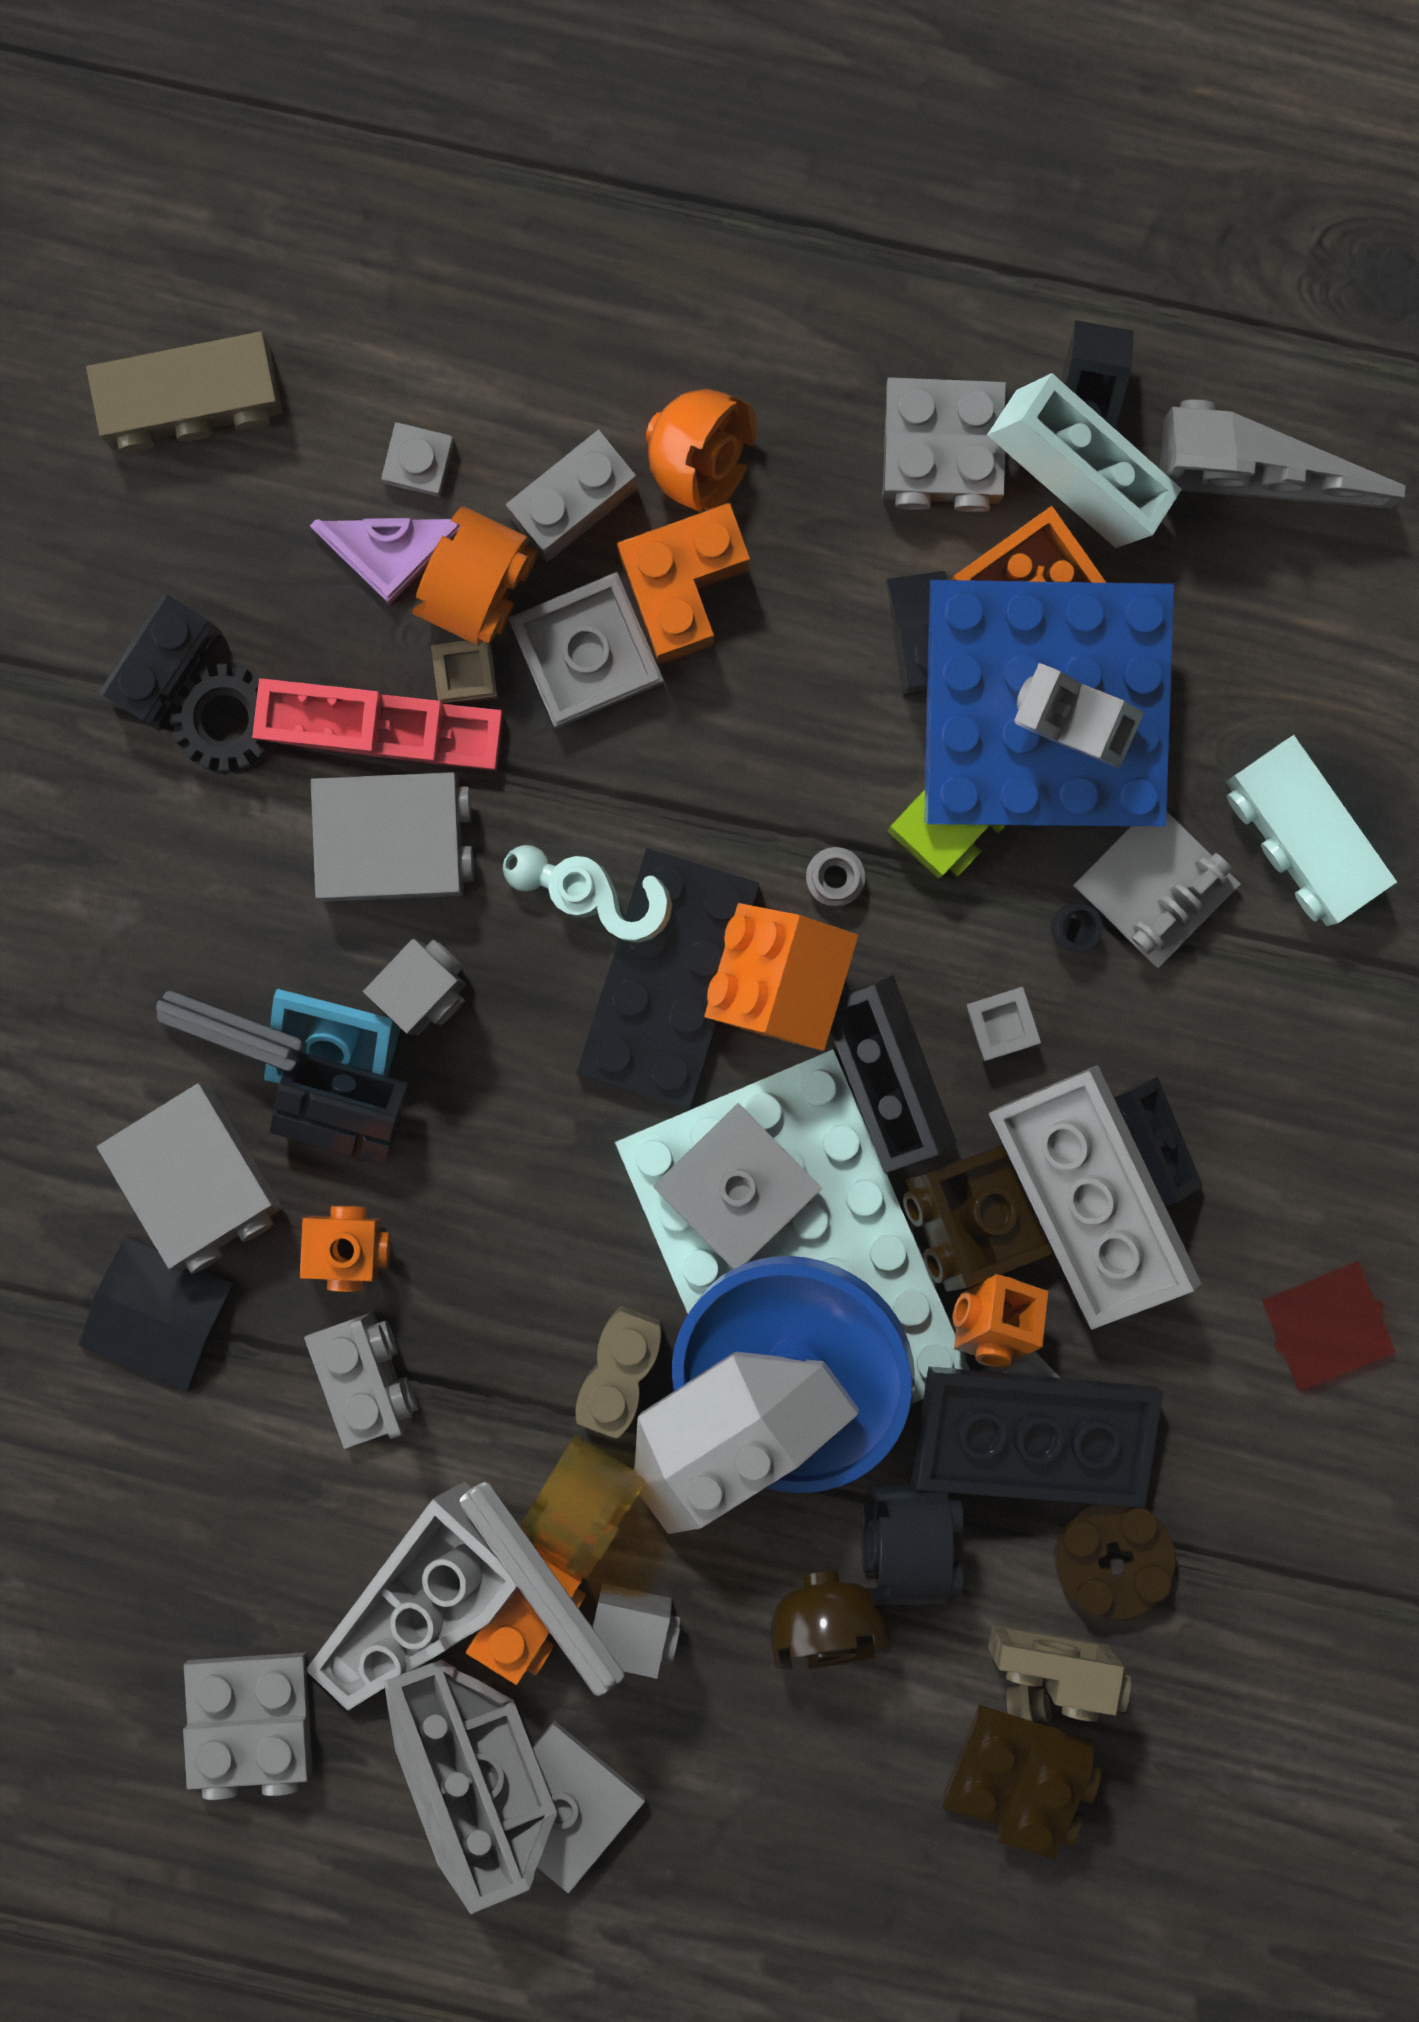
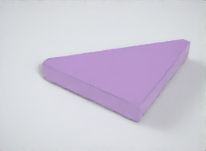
(386, 550)

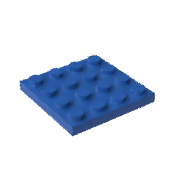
(980, 654)

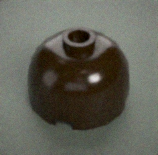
(828, 1624)

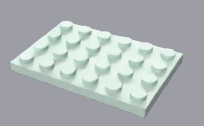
(846, 1224)

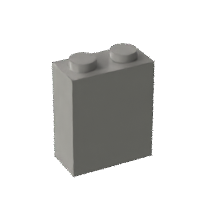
(390, 837)
(190, 1179)

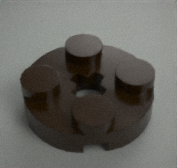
(1144, 1577)

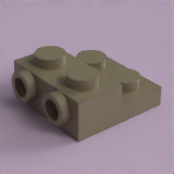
(1076, 1672)

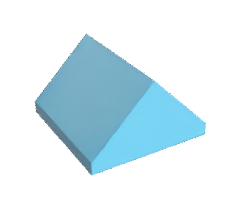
(335, 1032)

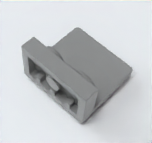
(361, 1380)

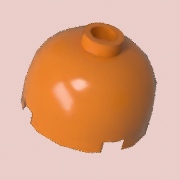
(698, 445)

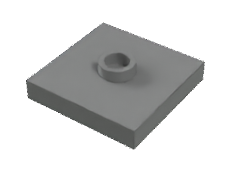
(586, 650)
(737, 1187)
(589, 1805)

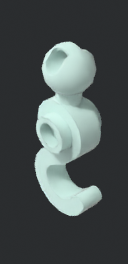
(585, 889)

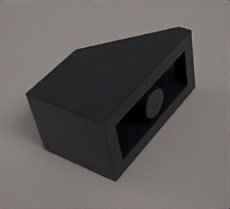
(1099, 367)
(910, 624)

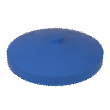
(811, 1313)

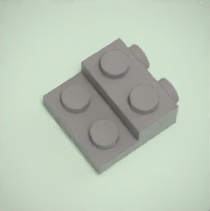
(941, 444)
(247, 1724)

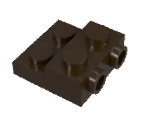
(975, 1219)
(1023, 1781)

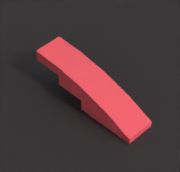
(377, 724)

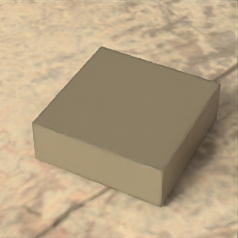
(464, 672)

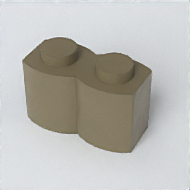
(614, 1384)

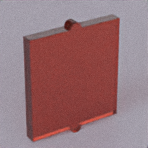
(1328, 1326)

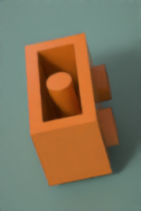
(517, 1635)

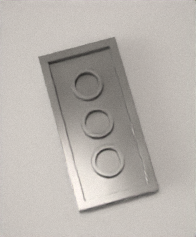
(1095, 1198)

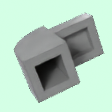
(1077, 715)

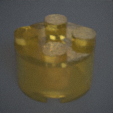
(581, 1507)

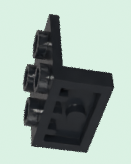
(1159, 1140)

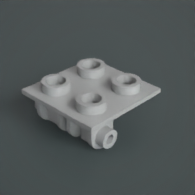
(1157, 887)

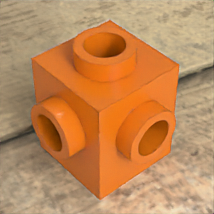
(322, 1253)
(1000, 1320)

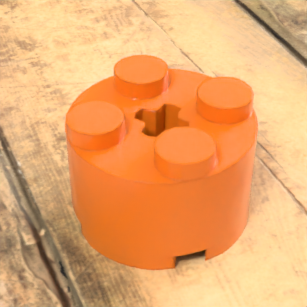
(473, 576)

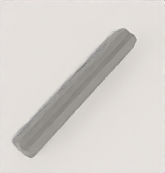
(542, 1589)

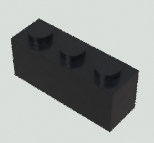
(890, 1075)

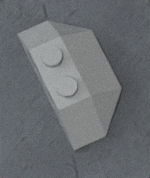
(734, 1434)
(471, 1781)

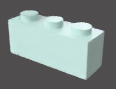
(1084, 461)
(1308, 833)

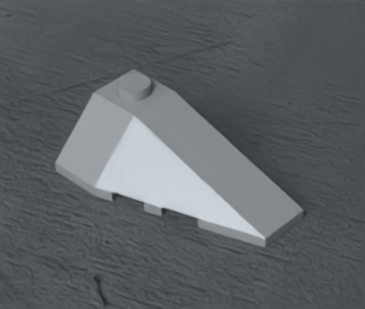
(1239, 457)
(419, 1604)

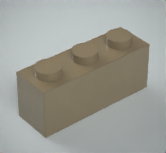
(185, 392)

